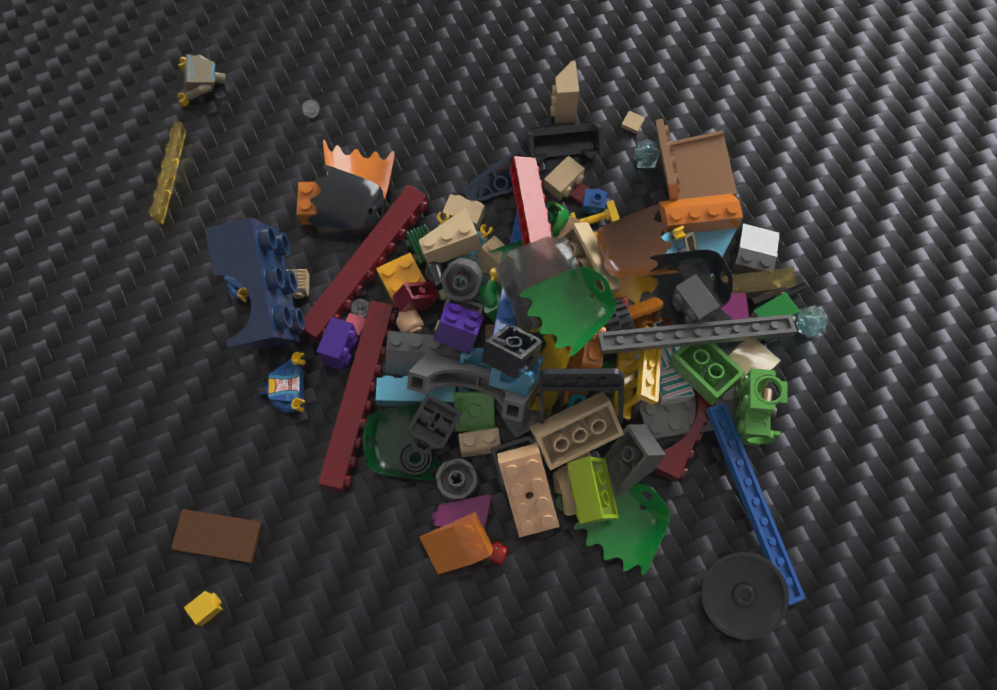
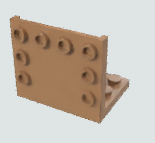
(695, 165)

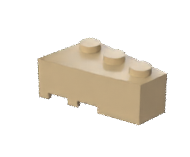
(451, 239)

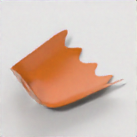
(369, 168)

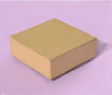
(633, 122)

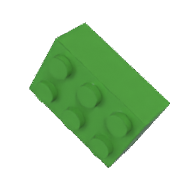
(707, 370)

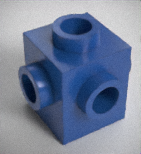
(594, 201)

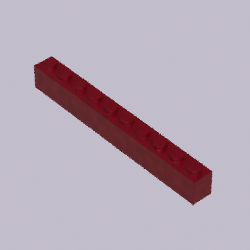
(363, 263)
(357, 398)

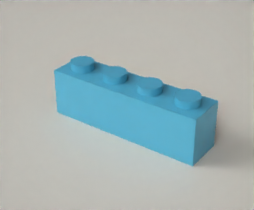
(394, 392)

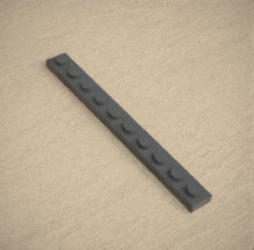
(695, 334)

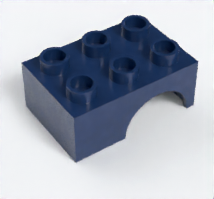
(255, 258)

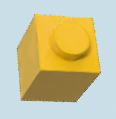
(203, 608)

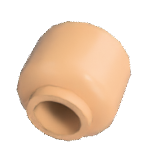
(410, 322)

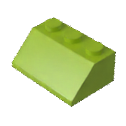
(592, 490)

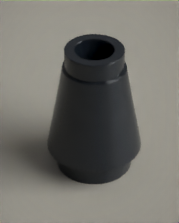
(434, 273)

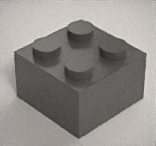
(695, 301)

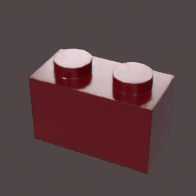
(415, 296)

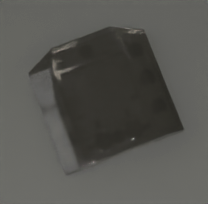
(529, 267)

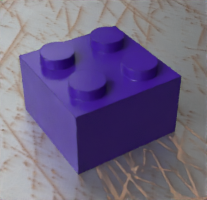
(458, 327)
(338, 344)

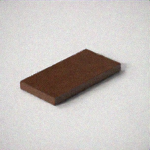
(217, 536)

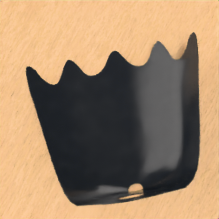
(345, 206)
(689, 263)

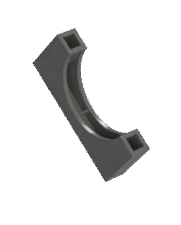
(438, 371)

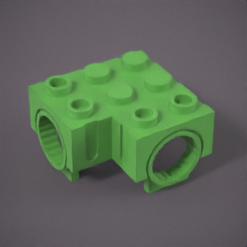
(753, 411)

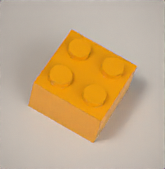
(397, 273)

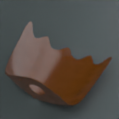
(632, 243)

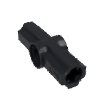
(764, 296)

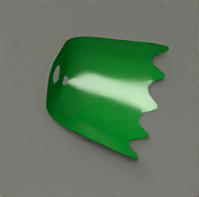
(568, 308)
(635, 533)

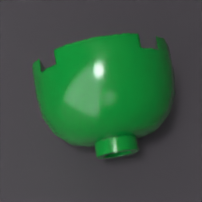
(557, 217)

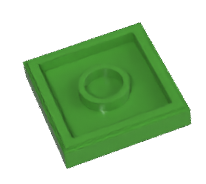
(477, 411)

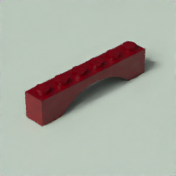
(673, 464)

